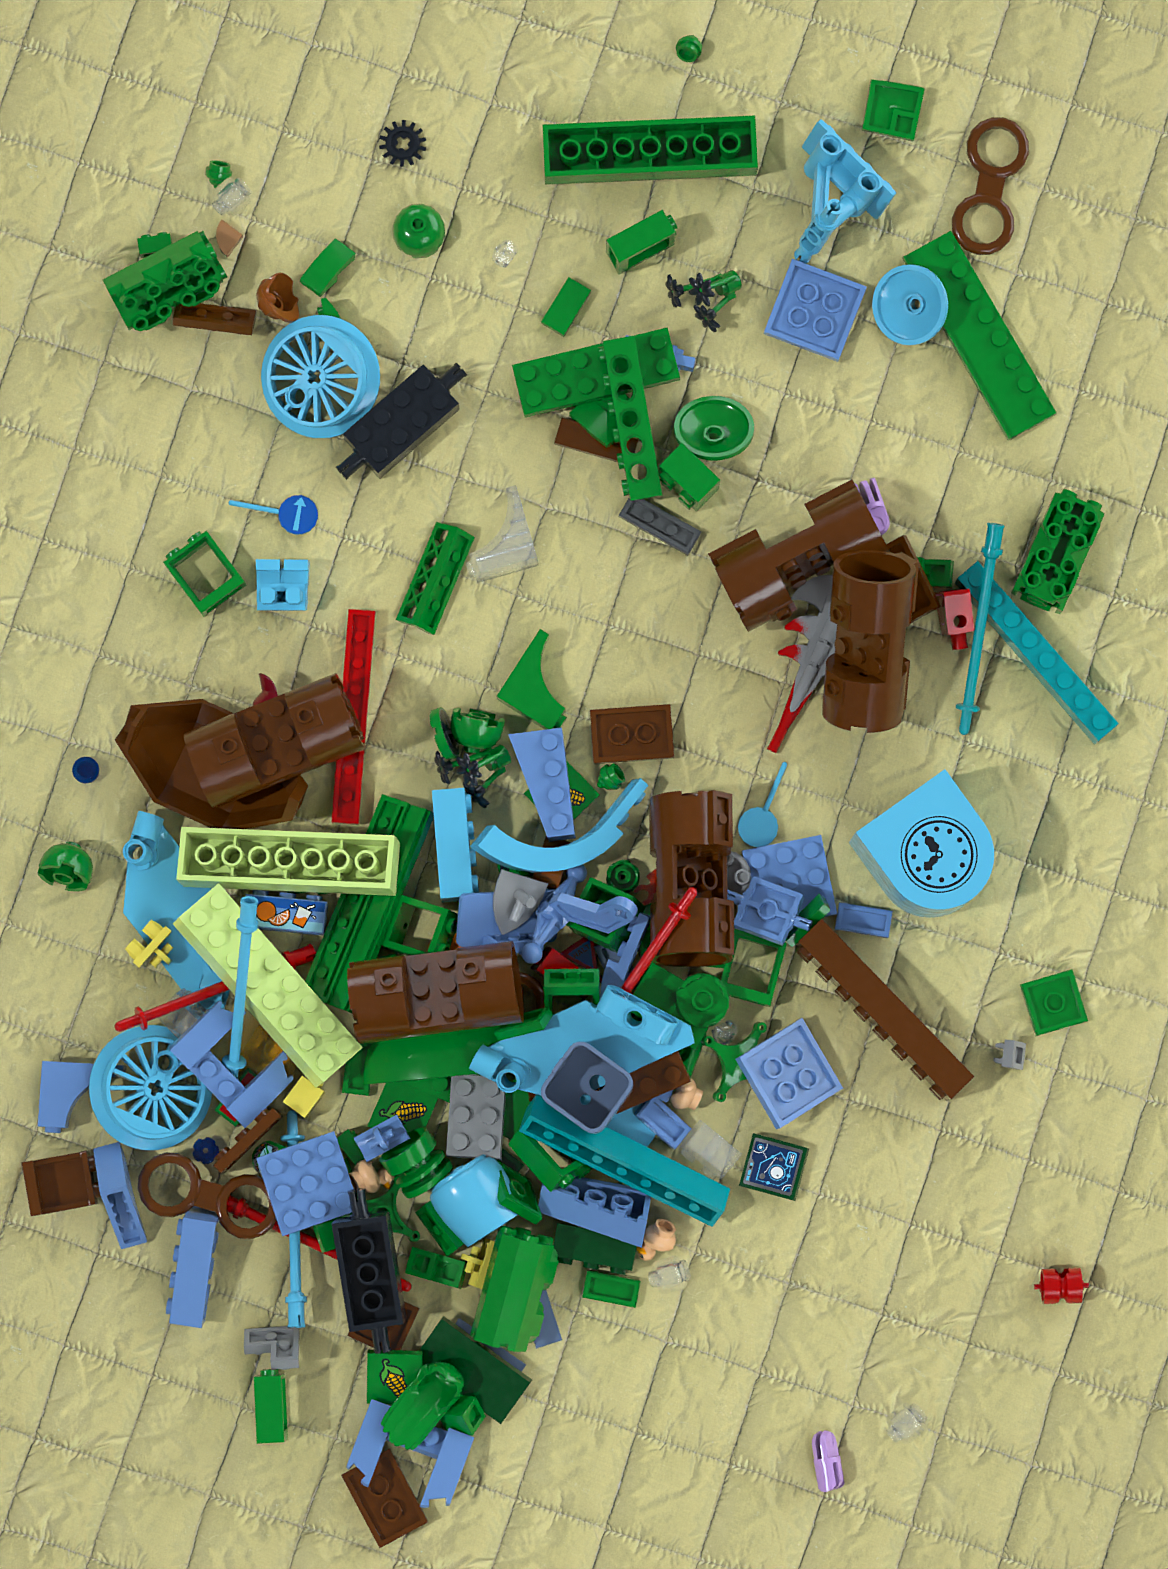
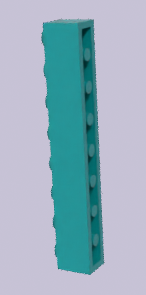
(1040, 657)
(628, 1163)

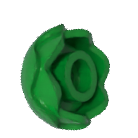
(626, 868)

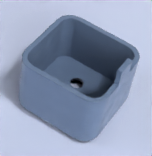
(571, 1080)

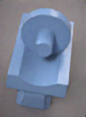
(381, 1138)

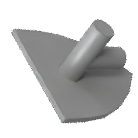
(515, 899)

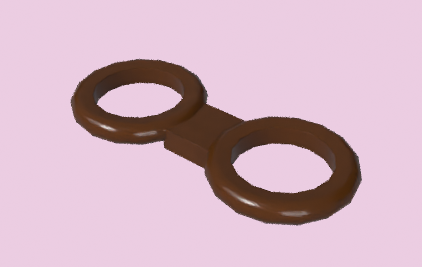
(990, 185)
(203, 1195)

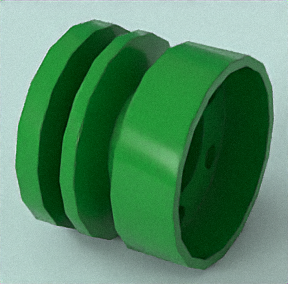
(416, 1163)

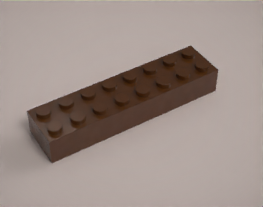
(884, 1011)

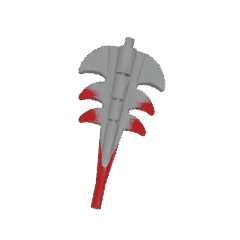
(813, 657)

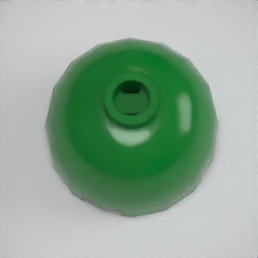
(416, 240)
(476, 729)
(66, 865)

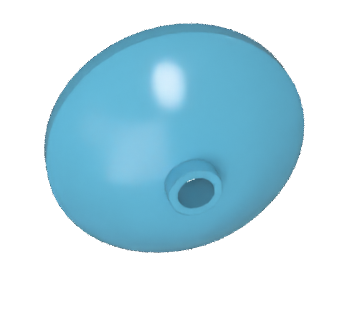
(895, 304)

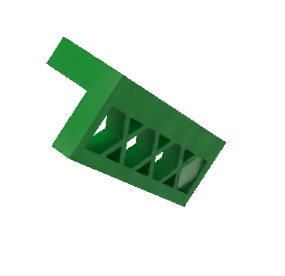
(439, 578)

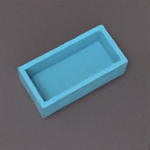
(453, 843)

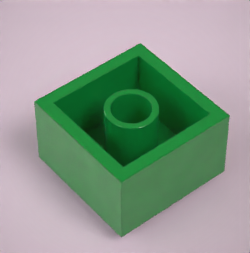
(688, 478)
(599, 893)

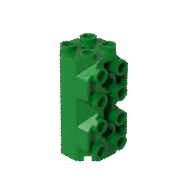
(170, 277)
(1058, 551)
(510, 1302)

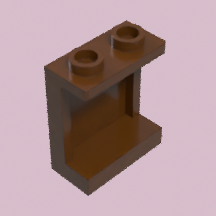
(61, 1183)

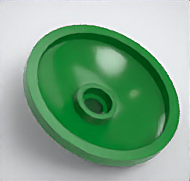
(714, 427)

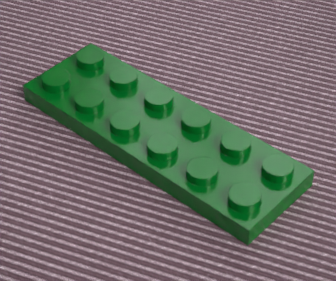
(578, 375)

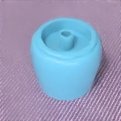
(470, 1201)

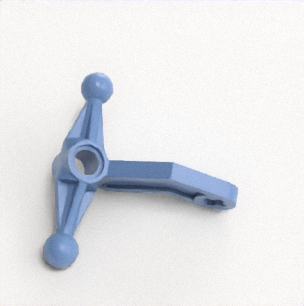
(563, 907)

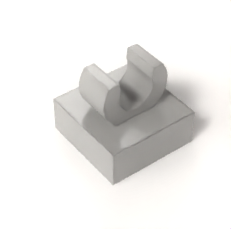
(1012, 1055)

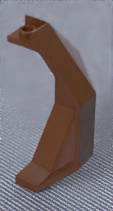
(158, 755)

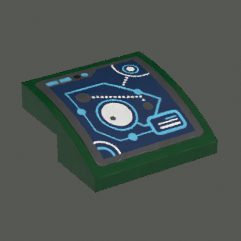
(774, 1167)

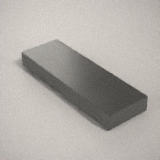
(660, 525)

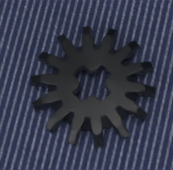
(403, 132)

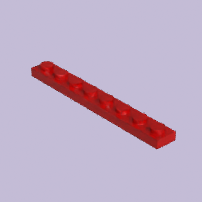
(357, 688)

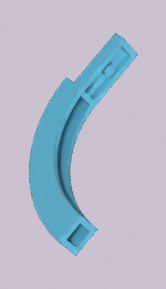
(516, 855)

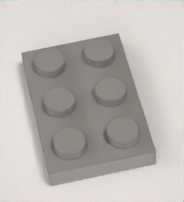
(475, 1118)

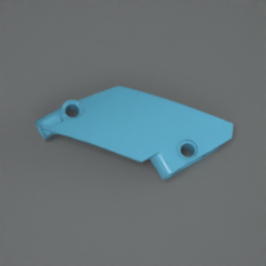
(159, 897)
(603, 1026)

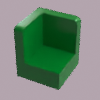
(464, 1415)

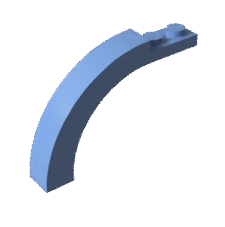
(617, 971)

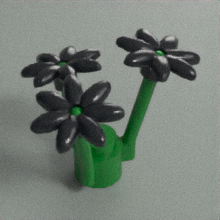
(724, 284)
(493, 759)

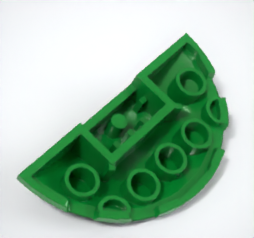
(425, 1056)

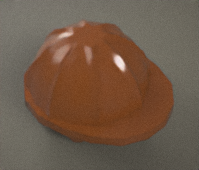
(277, 299)

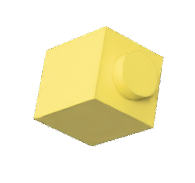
(304, 1097)

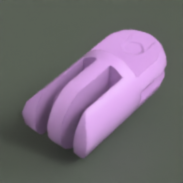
(874, 504)
(827, 1461)

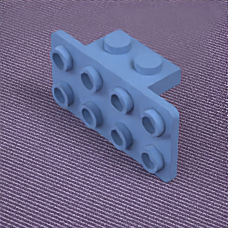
(478, 925)

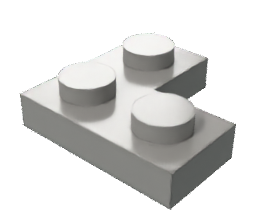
(279, 1341)

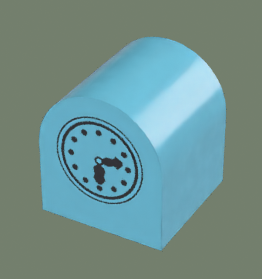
(928, 850)

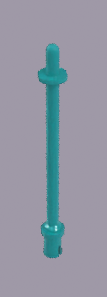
(991, 552)

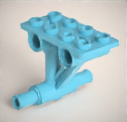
(862, 188)

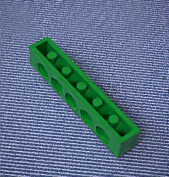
(650, 484)

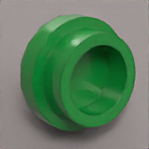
(688, 48)
(218, 172)
(611, 777)

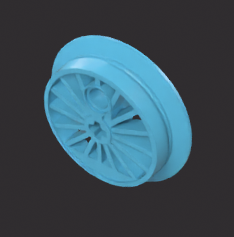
(347, 344)
(133, 1129)

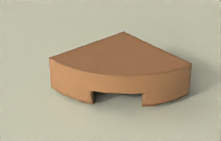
(227, 238)

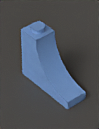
(60, 1090)
(118, 1195)

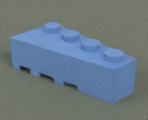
(546, 774)
(600, 1207)
(193, 1267)

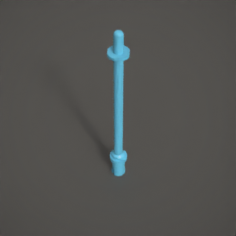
(246, 925)
(295, 1298)

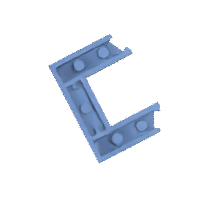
(241, 1101)
(448, 1447)

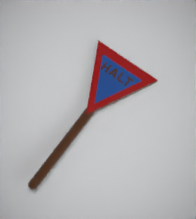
(582, 954)

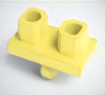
(158, 935)
(478, 1262)

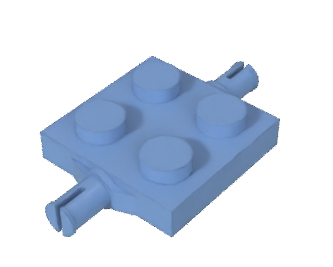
(768, 911)

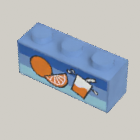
(291, 914)

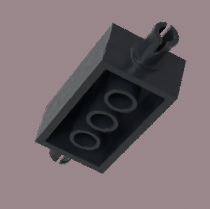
(401, 421)
(369, 1271)

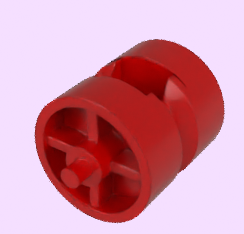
(1060, 1286)

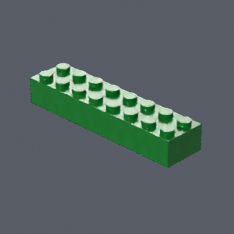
(650, 149)

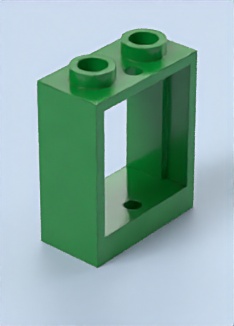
(641, 241)
(219, 595)
(401, 920)
(571, 983)
(749, 994)
(543, 1165)
(270, 1407)

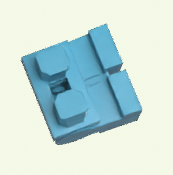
(288, 581)

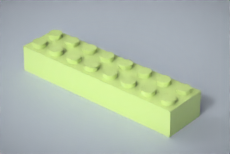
(288, 861)
(274, 989)

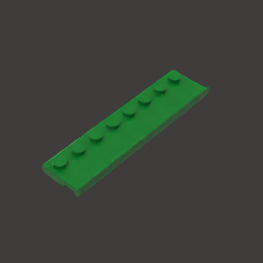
(984, 340)
(362, 919)

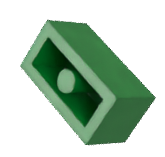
(150, 244)
(349, 1146)

